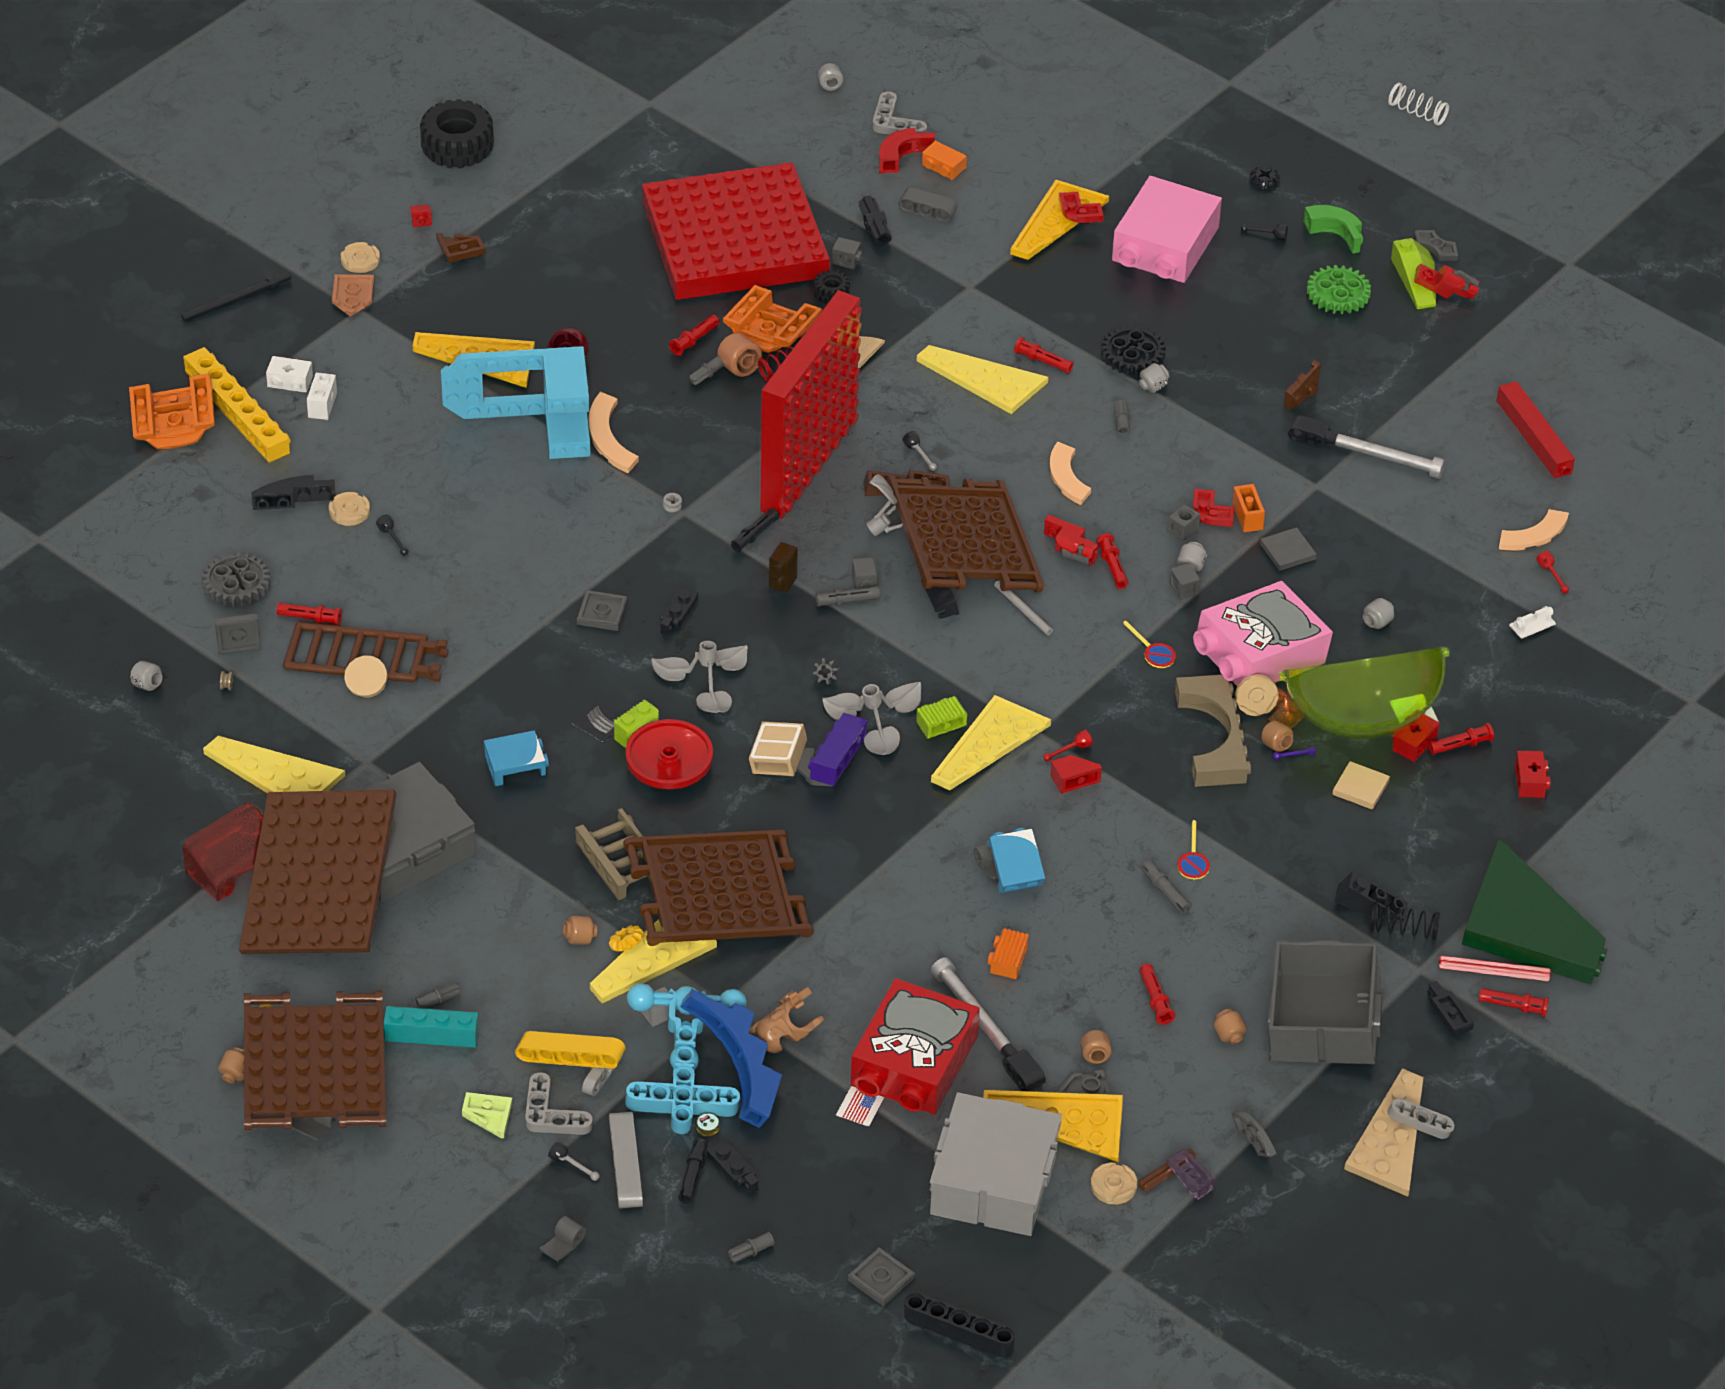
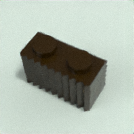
(783, 567)

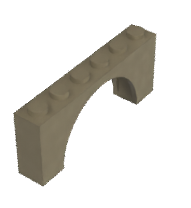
(1214, 696)

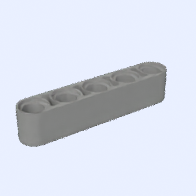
(625, 1160)

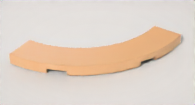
(603, 437)

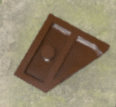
(460, 246)
(1304, 387)

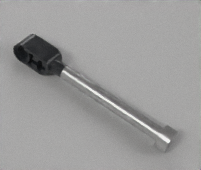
(1317, 433)
(1019, 1064)

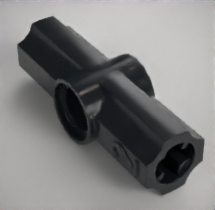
(875, 220)

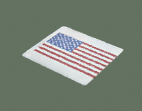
(859, 1107)

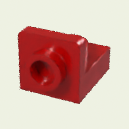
(421, 215)

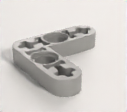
(890, 122)
(547, 1116)

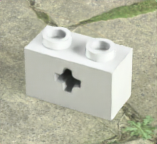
(289, 374)
(321, 396)

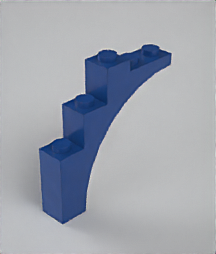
(747, 1051)

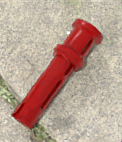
(688, 338)
(1035, 352)
(1110, 554)
(320, 614)
(1472, 738)
(1158, 1000)
(1525, 1006)

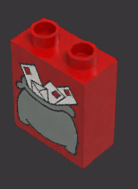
(914, 1047)

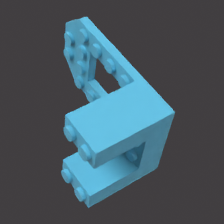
(563, 401)

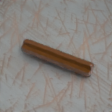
(1159, 1175)

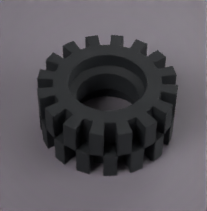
(824, 281)

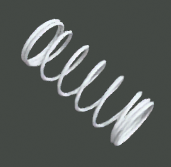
(1436, 114)

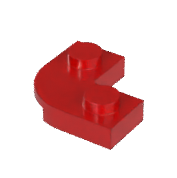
(1077, 212)
(1210, 513)

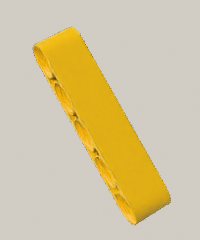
(570, 1049)

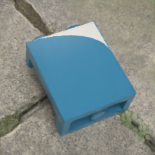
(514, 755)
(1016, 860)

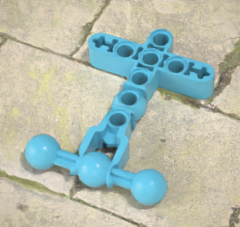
(642, 998)

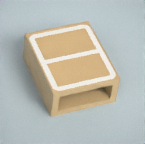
(778, 748)

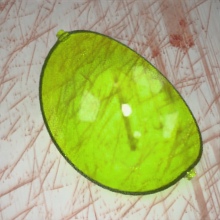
(1368, 694)

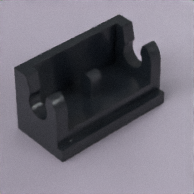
(942, 599)

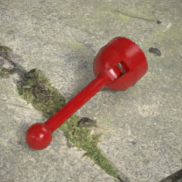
(1546, 561)
(1081, 740)

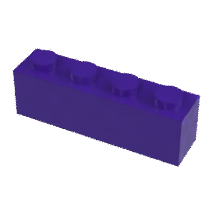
(838, 749)

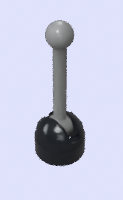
(912, 441)
(559, 1153)

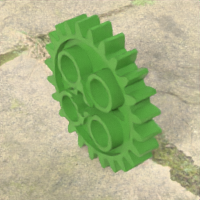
(1338, 289)

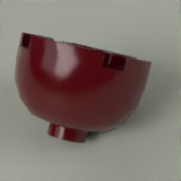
(569, 338)

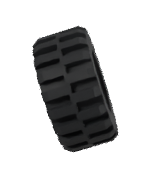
(446, 147)

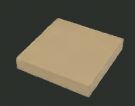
(1361, 785)

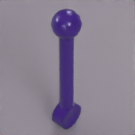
(1311, 751)

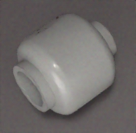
(830, 77)
(1154, 378)
(1194, 554)
(1378, 613)
(146, 675)

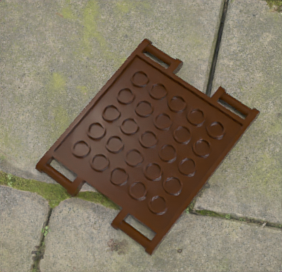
(965, 533)
(717, 886)
(314, 1061)

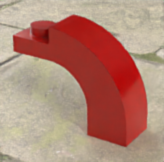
(900, 144)

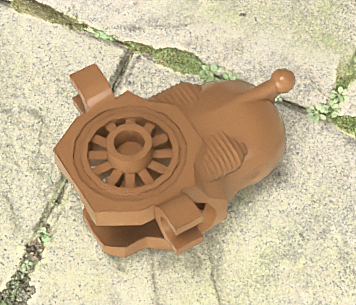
(778, 1024)

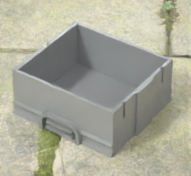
(994, 1163)

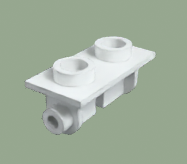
(1533, 623)

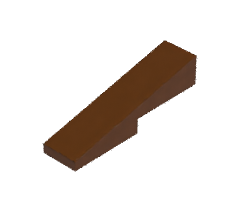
(934, 479)

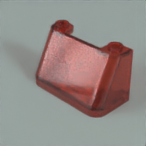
(224, 850)

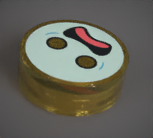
(707, 1124)

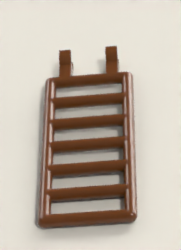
(417, 669)

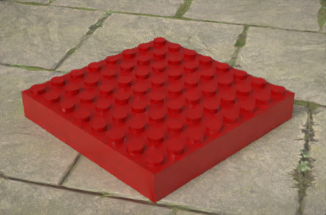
(734, 230)
(810, 404)

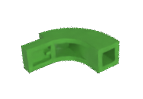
(1335, 220)

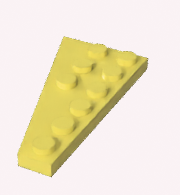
(992, 381)
(991, 736)
(271, 769)
(644, 964)

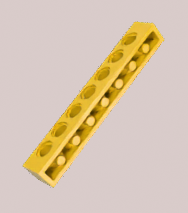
(239, 406)

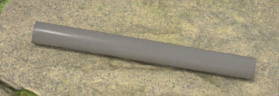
(1025, 610)

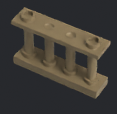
(597, 854)

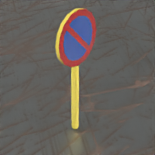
(1156, 654)
(1193, 864)

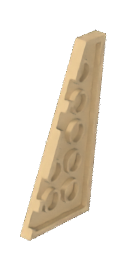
(1388, 1146)

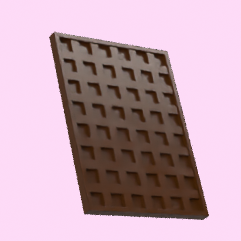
(318, 872)

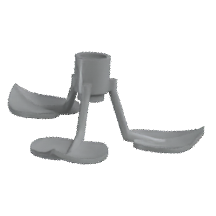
(881, 520)
(730, 659)
(880, 741)

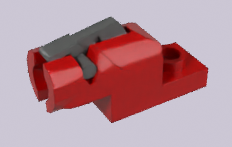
(1447, 281)
(1071, 540)

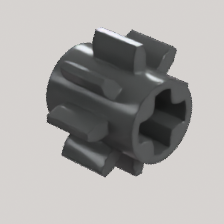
(828, 665)

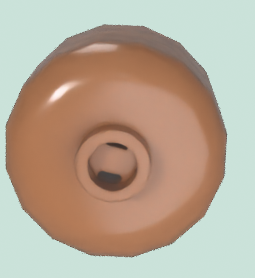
(739, 354)

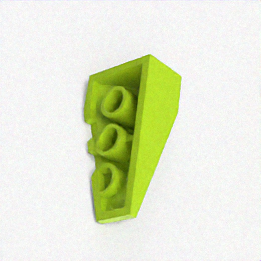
(1406, 257)

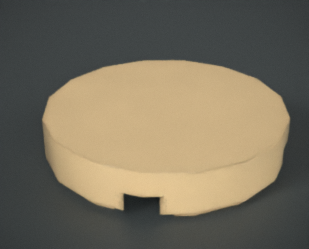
(360, 257)
(349, 508)
(366, 676)
(1256, 695)
(1113, 1183)

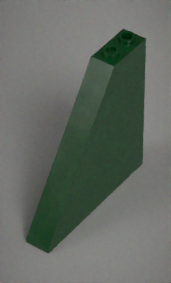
(1530, 922)

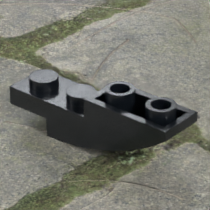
(290, 490)

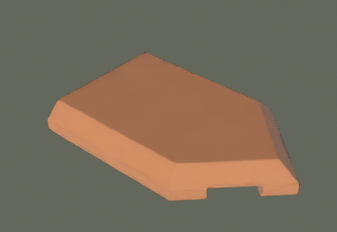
(352, 292)

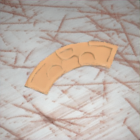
(1063, 475)
(1537, 535)

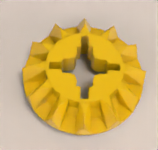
(626, 938)

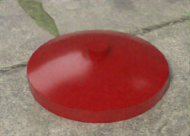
(669, 754)

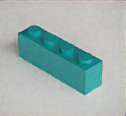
(431, 1026)

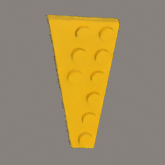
(1049, 222)
(448, 347)
(1087, 1120)

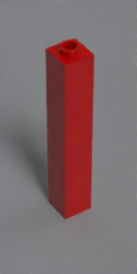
(1535, 429)

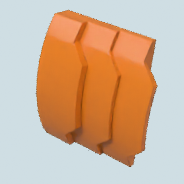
(767, 322)
(172, 416)

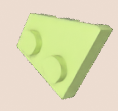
(488, 1112)

